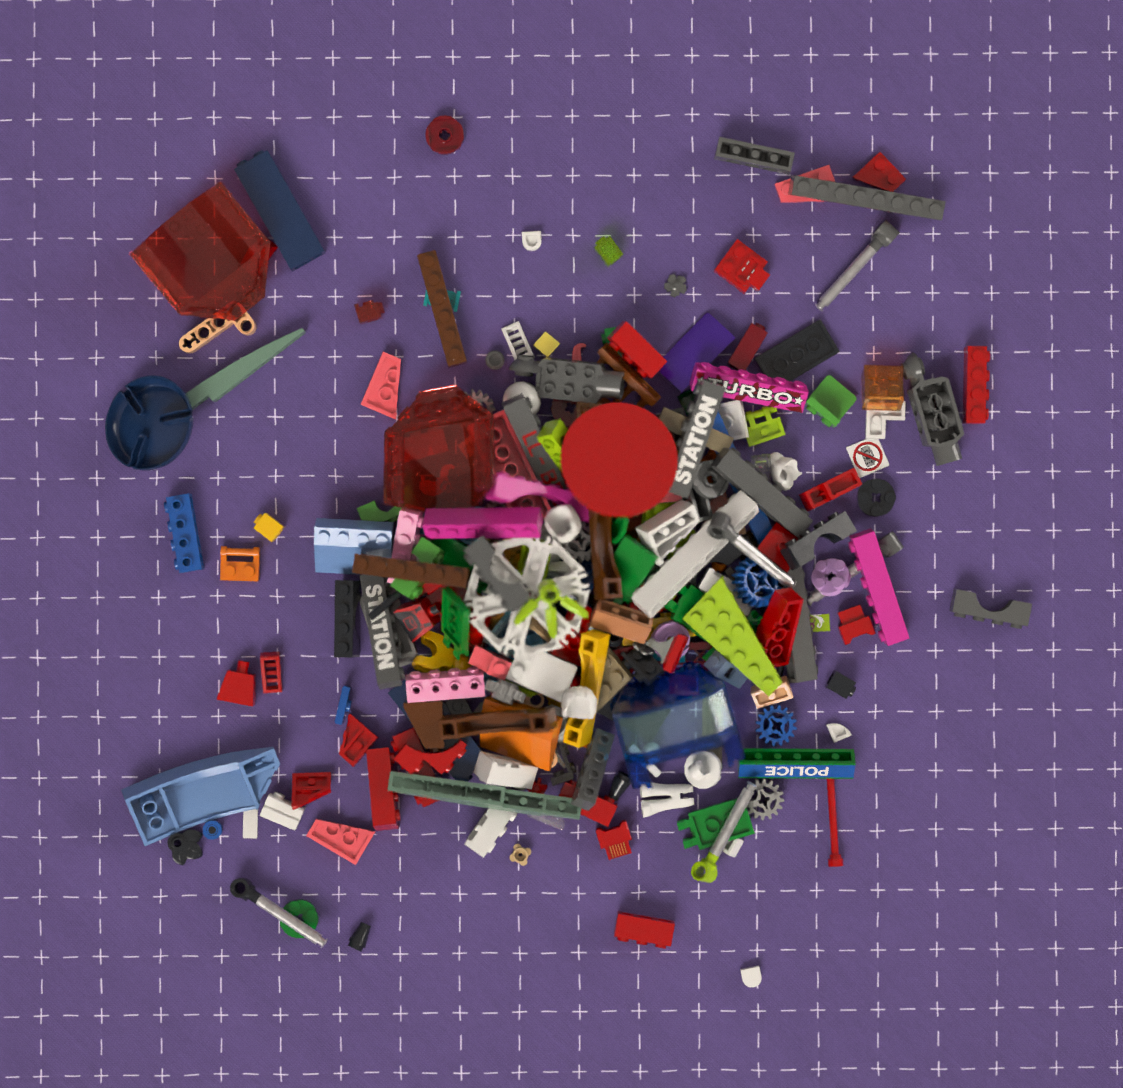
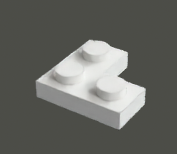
(876, 421)

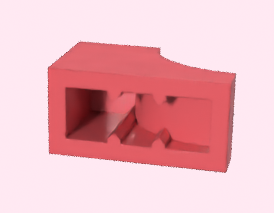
(490, 662)

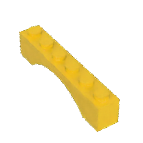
(593, 657)

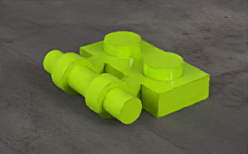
(766, 430)

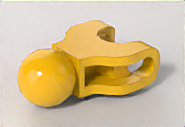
(442, 657)

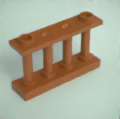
(633, 379)

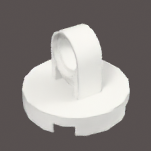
(703, 769)

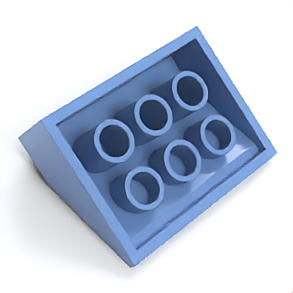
(340, 539)

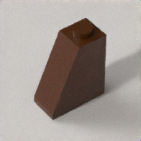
(425, 719)

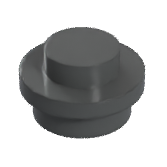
(495, 360)

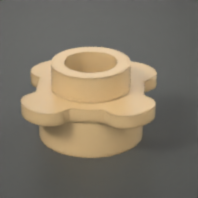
(520, 859)

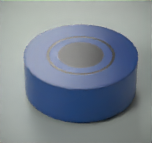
(212, 829)

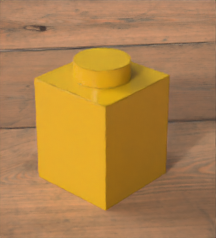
(268, 526)

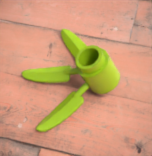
(550, 597)

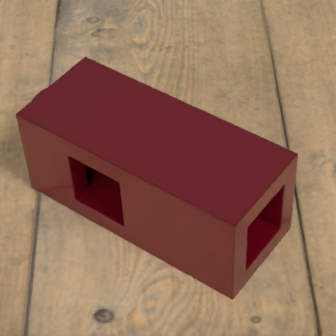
(747, 346)

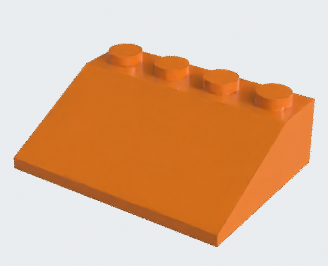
(530, 748)

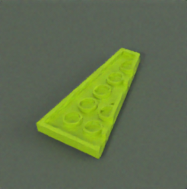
(729, 632)

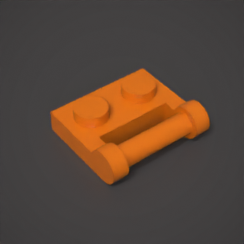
(239, 570)

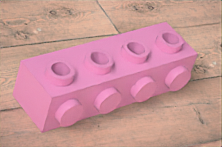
(407, 535)
(445, 685)

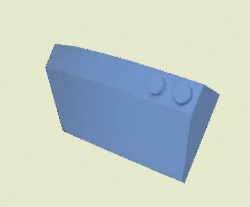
(200, 792)

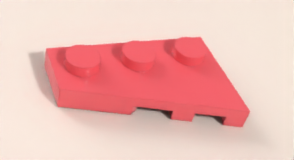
(782, 187)
(383, 386)
(341, 839)

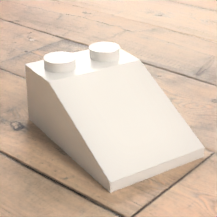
(542, 674)

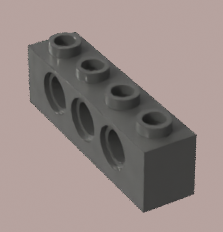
(754, 155)
(592, 769)

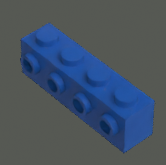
(184, 532)

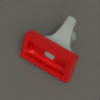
(670, 650)

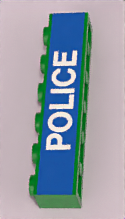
(797, 763)

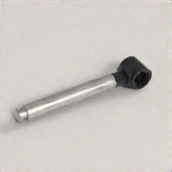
(276, 911)

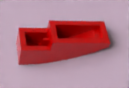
(830, 489)

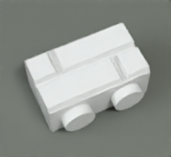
(280, 811)

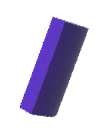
(698, 345)

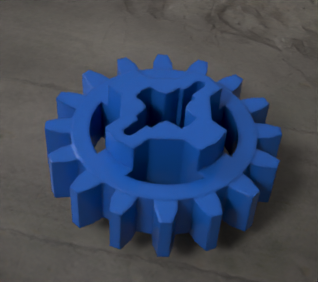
(782, 719)

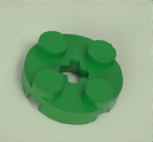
(302, 907)

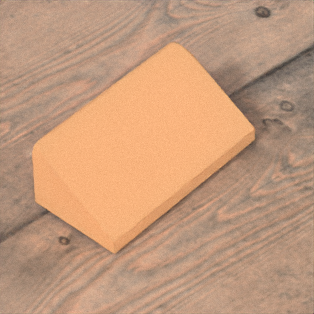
(781, 694)

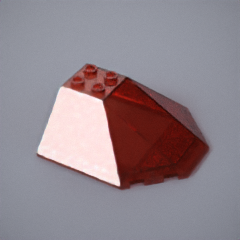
(208, 257)
(439, 452)

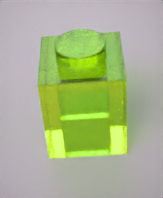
(608, 250)

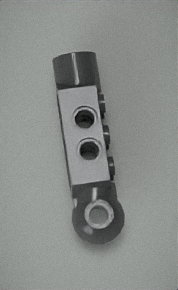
(571, 379)
(934, 411)

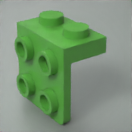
(830, 401)

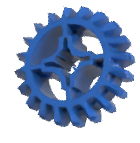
(749, 583)

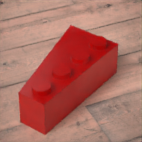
(779, 625)
(383, 802)

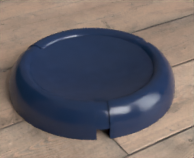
(149, 423)

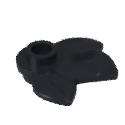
(188, 847)

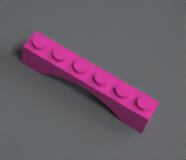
(510, 488)

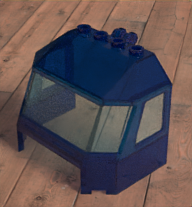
(674, 719)

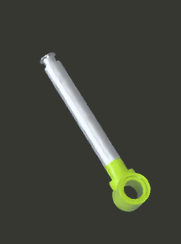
(709, 863)

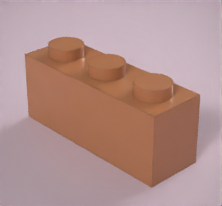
(621, 621)

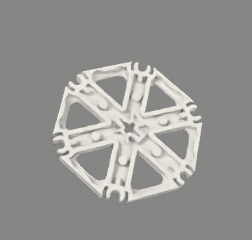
(531, 577)

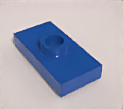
(344, 704)

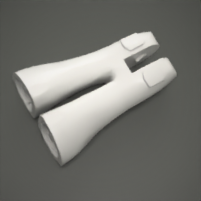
(651, 807)

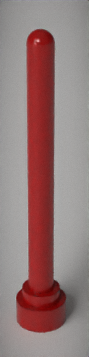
(835, 858)

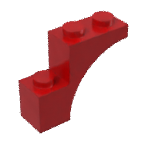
(442, 761)

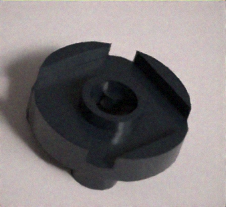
(876, 486)

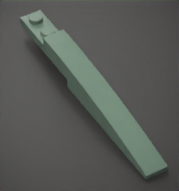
(234, 374)
(483, 795)

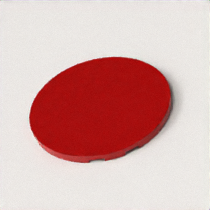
(618, 460)

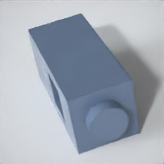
(725, 669)

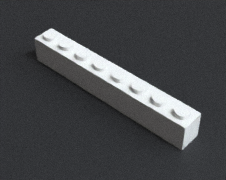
(691, 558)

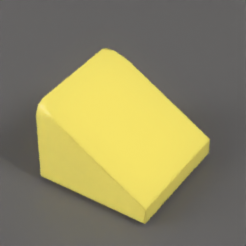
(546, 344)

